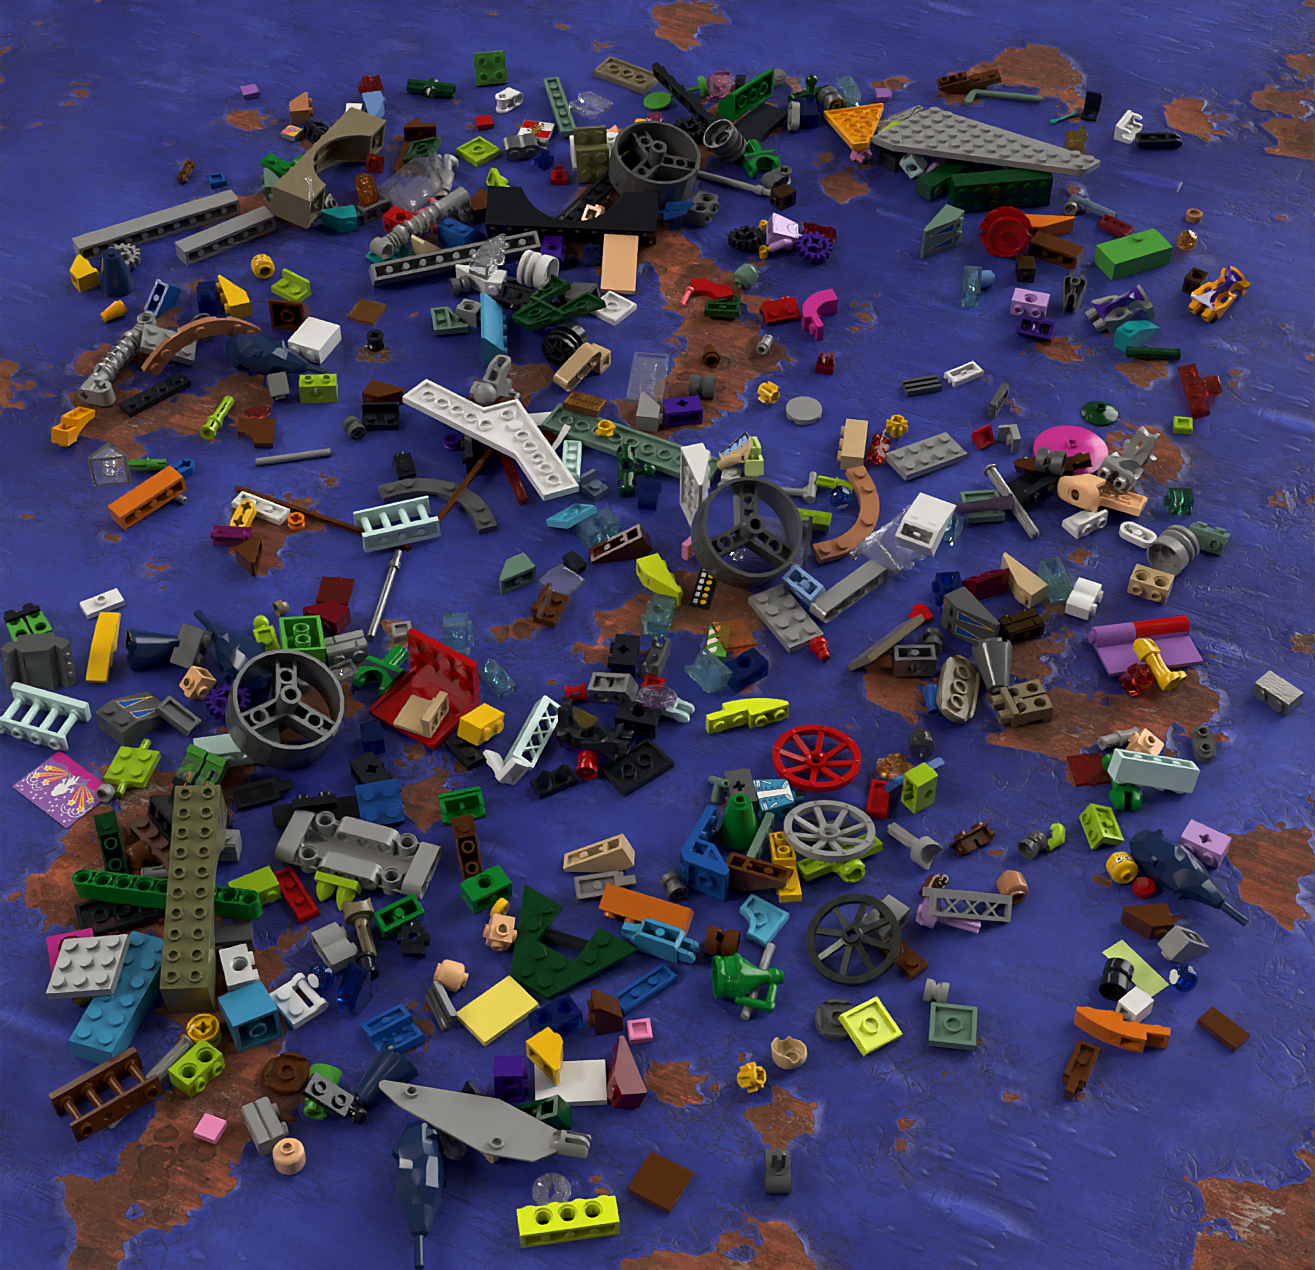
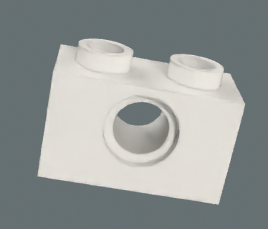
(236, 959)

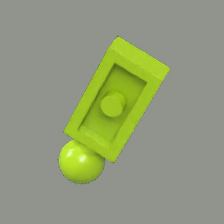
(265, 633)

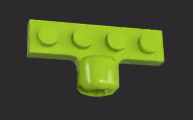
(849, 871)

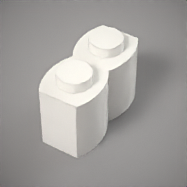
(1084, 599)

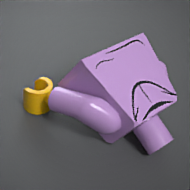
(780, 234)

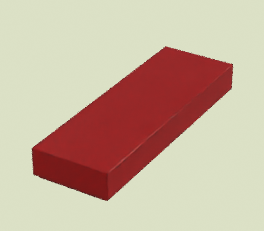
(296, 895)

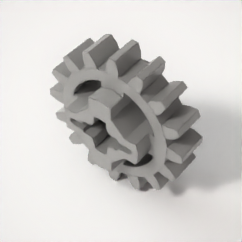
(130, 254)

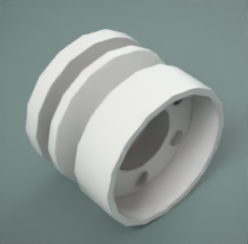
(536, 269)

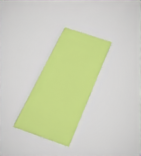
(1144, 976)

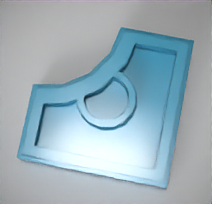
(763, 919)

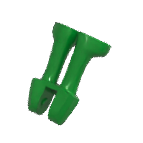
(1119, 792)

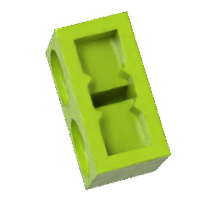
(194, 1065)

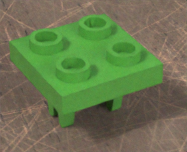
(490, 67)

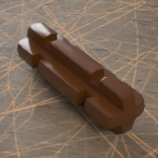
(186, 171)

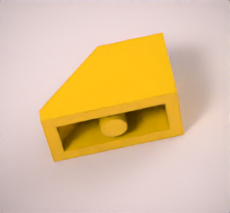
(546, 1053)

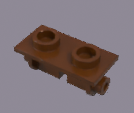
(965, 841)

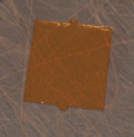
(367, 311)
(733, 634)

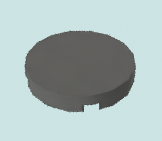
(827, 1019)

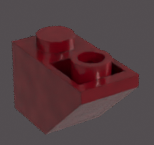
(333, 616)

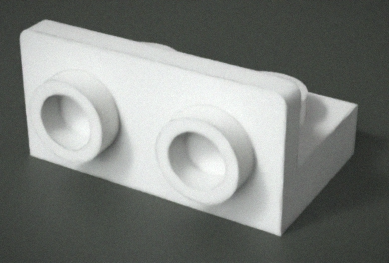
(1085, 522)

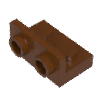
(549, 607)

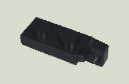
(260, 791)

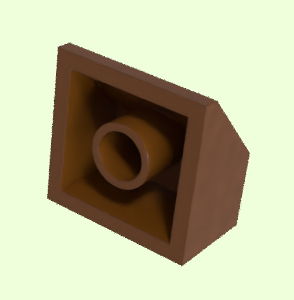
(288, 314)

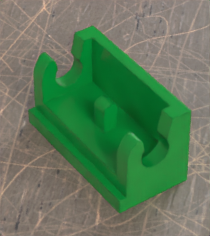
(461, 803)

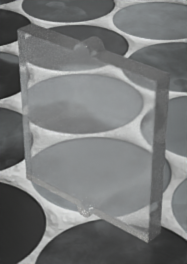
(562, 580)

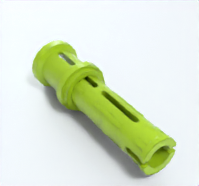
(214, 422)

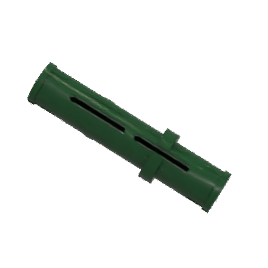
(1147, 352)

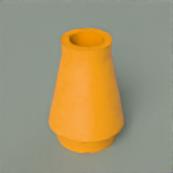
(115, 310)

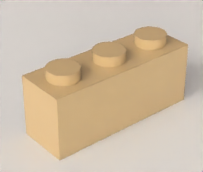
(852, 444)

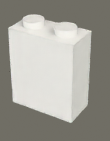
(315, 339)

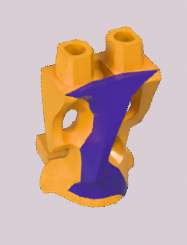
(1229, 280)

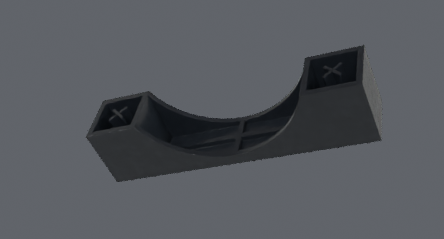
(512, 214)

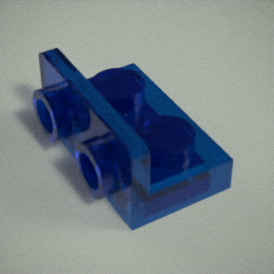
(592, 254)

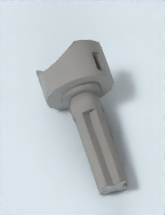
(922, 850)

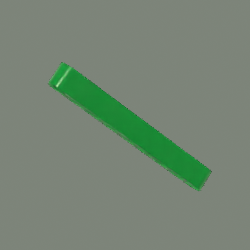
(152, 893)

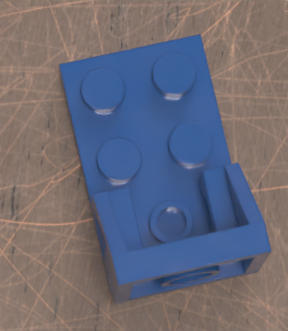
(701, 862)

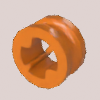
(296, 516)

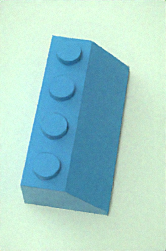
(492, 329)

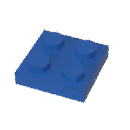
(380, 802)

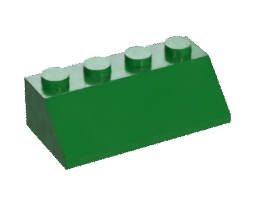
(747, 96)

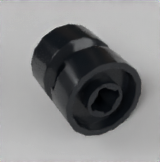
(1116, 979)

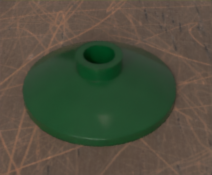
(1099, 413)

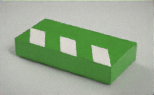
(715, 646)

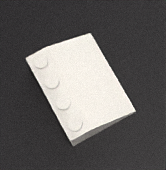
(694, 478)

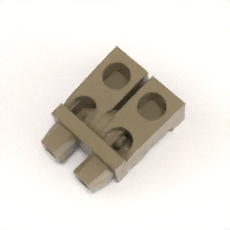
(1022, 704)

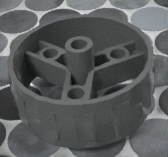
(650, 143)
(742, 535)
(285, 702)

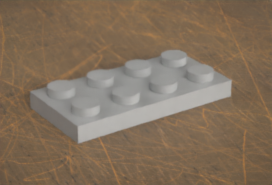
(925, 456)
(785, 618)

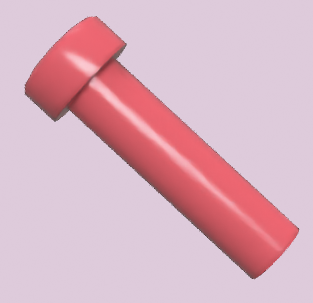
(689, 291)

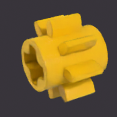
(768, 393)
(896, 426)
(751, 1077)

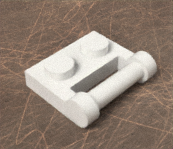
(292, 1006)

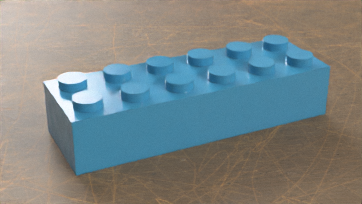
(114, 1019)

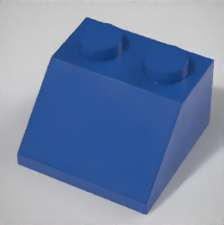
(457, 234)

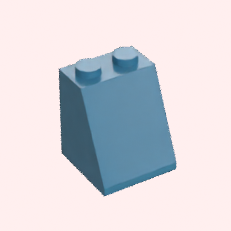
(250, 1016)

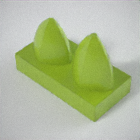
(495, 179)
(345, 888)

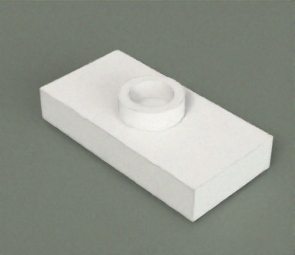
(102, 603)

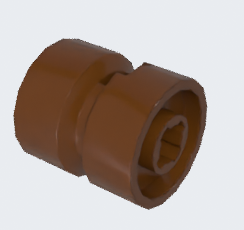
(721, 942)

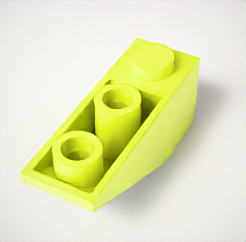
(656, 577)

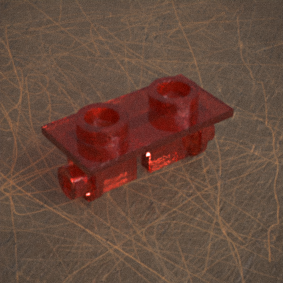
(829, 231)
(879, 447)

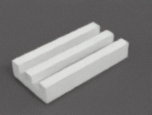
(966, 374)

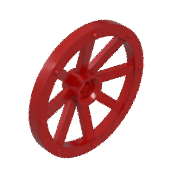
(816, 761)

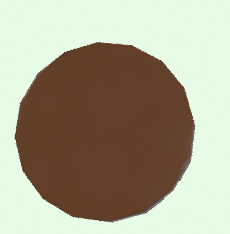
(286, 1074)

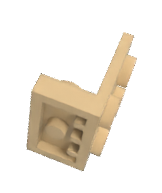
(423, 715)

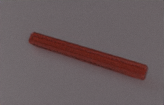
(513, 478)

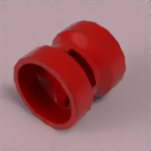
(587, 765)

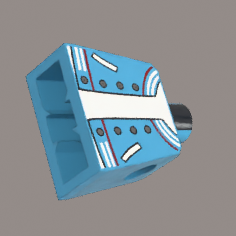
(776, 797)

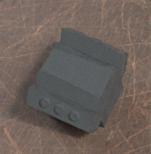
(38, 661)

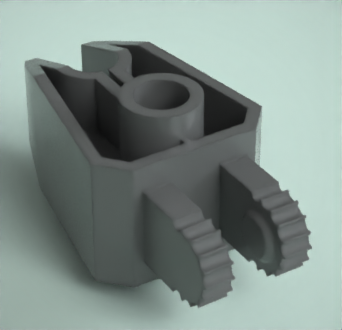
(1073, 289)

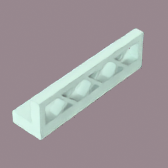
(527, 731)

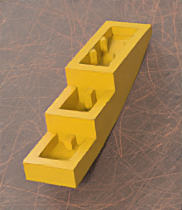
(103, 647)

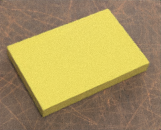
(497, 1010)

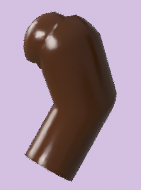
(935, 881)

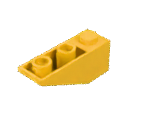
(235, 299)

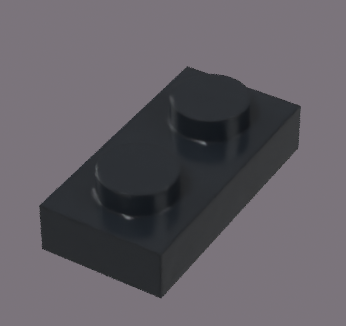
(465, 752)

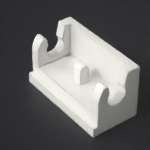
(1127, 127)

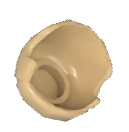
(788, 1053)

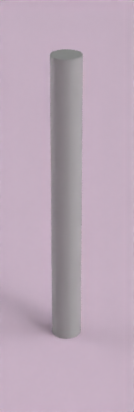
(293, 457)
(764, 963)

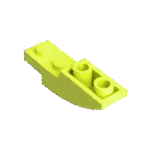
(753, 711)

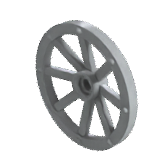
(829, 835)

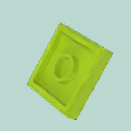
(478, 151)

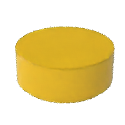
(500, 907)

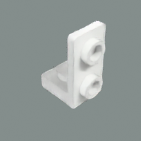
(508, 772)

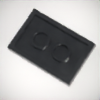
(637, 768)

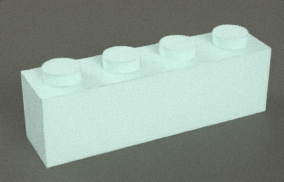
(225, 747)
(1153, 771)

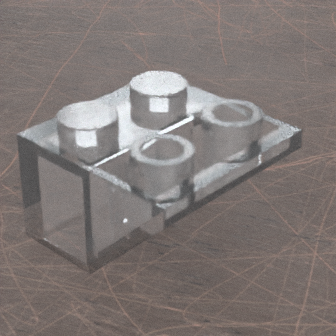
(488, 257)

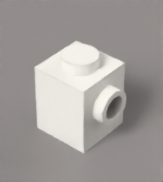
(1135, 1005)

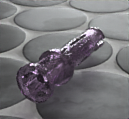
(994, 503)

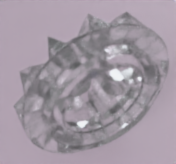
(545, 1183)

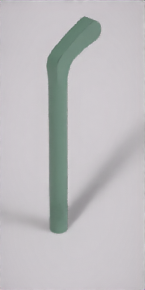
(996, 94)

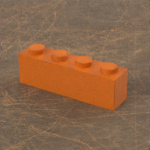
(147, 497)
(638, 906)

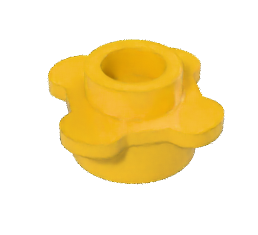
(605, 428)

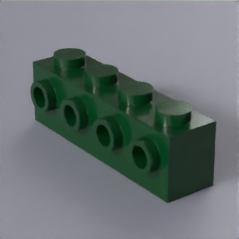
(938, 179)

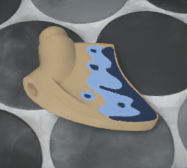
(736, 452)

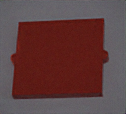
(335, 590)
(1088, 769)

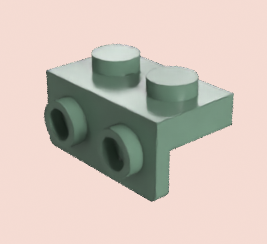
(1210, 539)

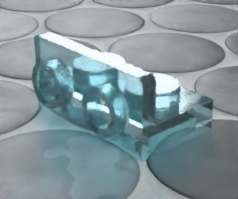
(709, 672)

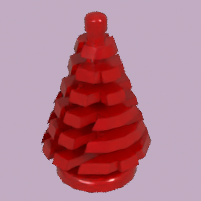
(1005, 232)

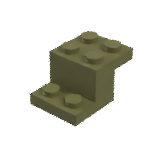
(590, 152)

